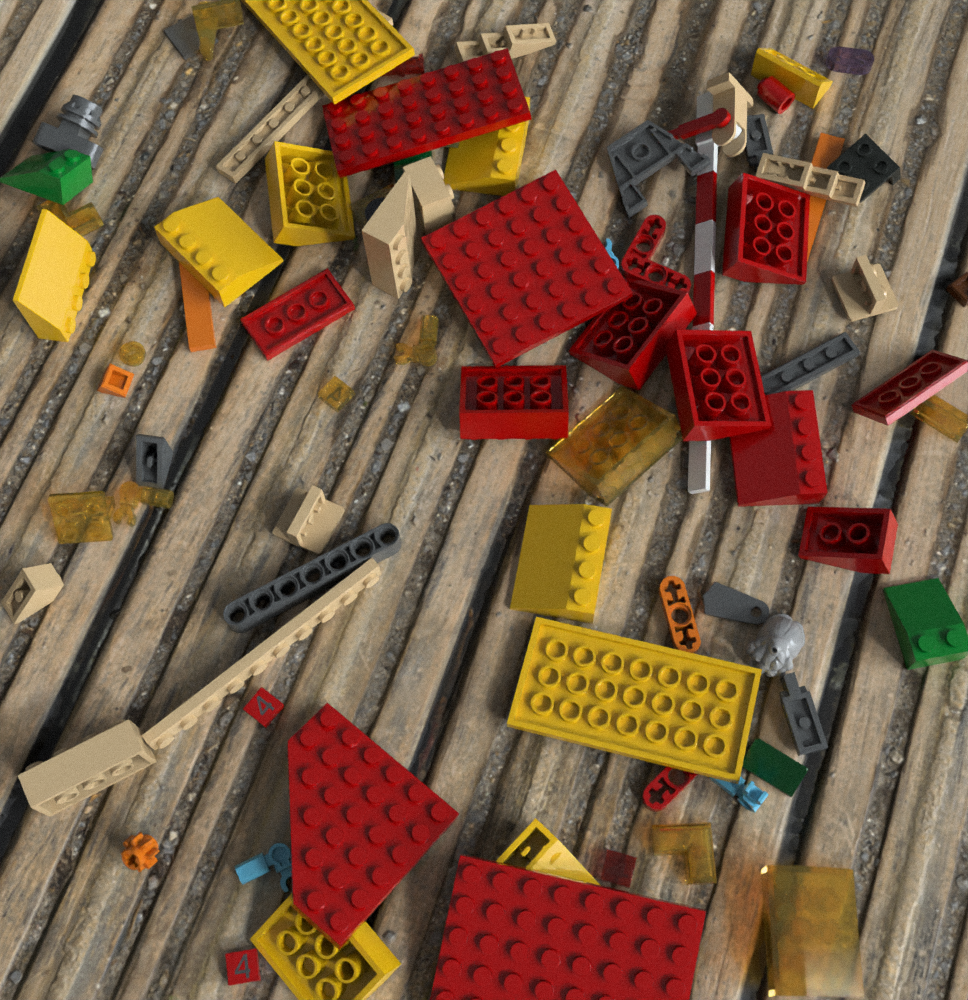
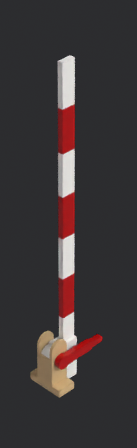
(718, 122)

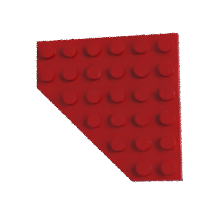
(353, 823)

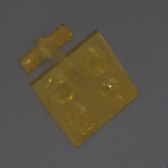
(214, 16)

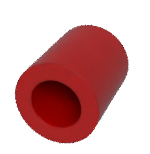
(775, 94)

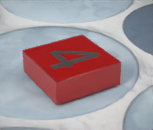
(263, 707)
(242, 967)

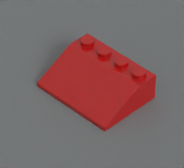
(766, 232)
(632, 336)
(716, 384)
(514, 402)
(784, 461)

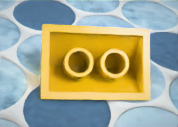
(801, 80)

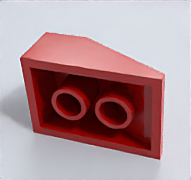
(850, 538)

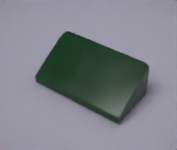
(774, 767)

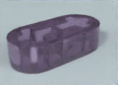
(850, 60)

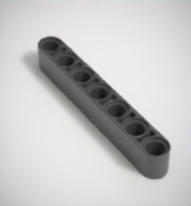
(299, 578)

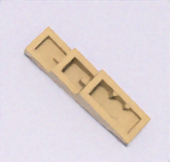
(518, 39)
(811, 179)

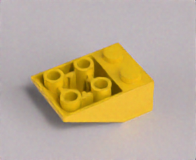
(543, 852)

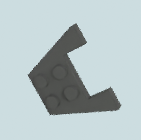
(643, 154)

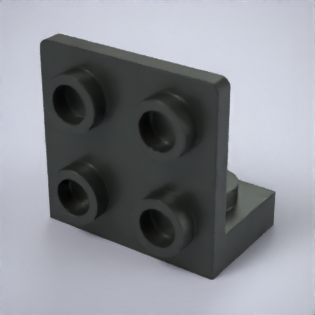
(867, 162)

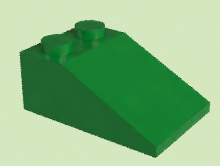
(52, 175)
(926, 624)

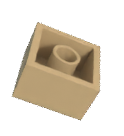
(430, 195)

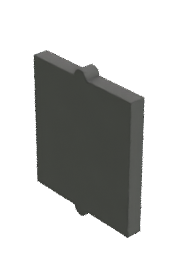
(185, 37)

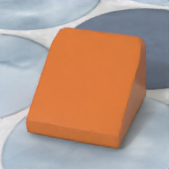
(115, 381)

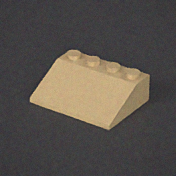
(392, 239)

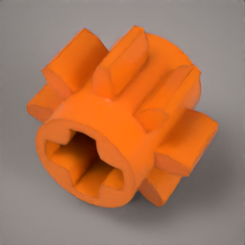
(140, 852)

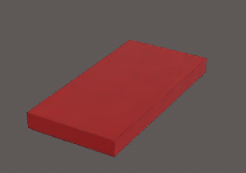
(297, 314)
(910, 387)

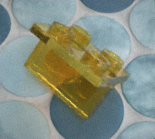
(82, 516)

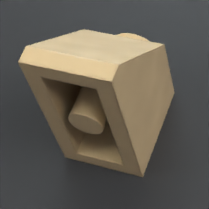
(32, 591)

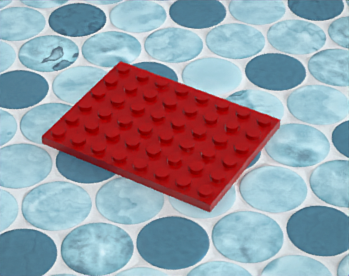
(561, 939)

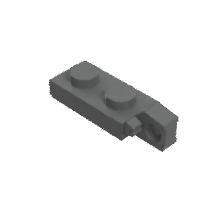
(757, 140)
(801, 717)

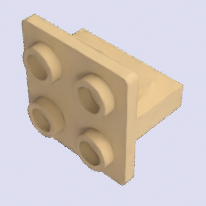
(864, 290)
(309, 520)

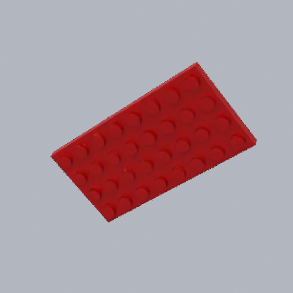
(425, 113)

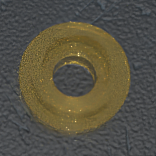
(135, 359)

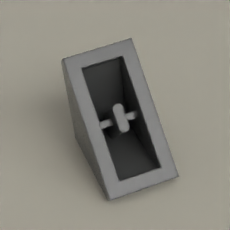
(152, 460)

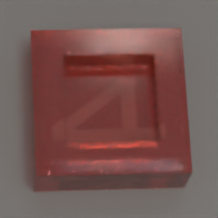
(618, 868)

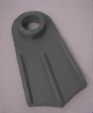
(733, 605)

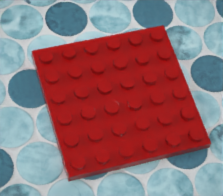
(526, 268)

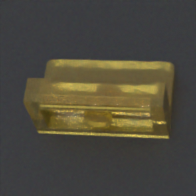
(942, 417)

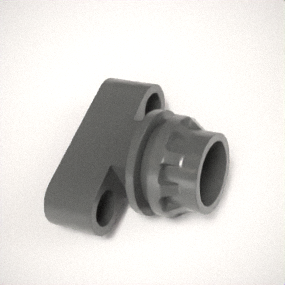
(74, 131)

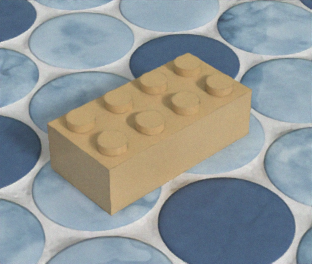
(86, 768)

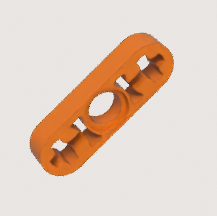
(681, 594)

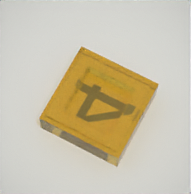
(336, 394)

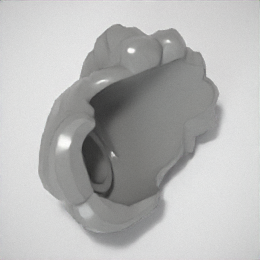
(776, 645)

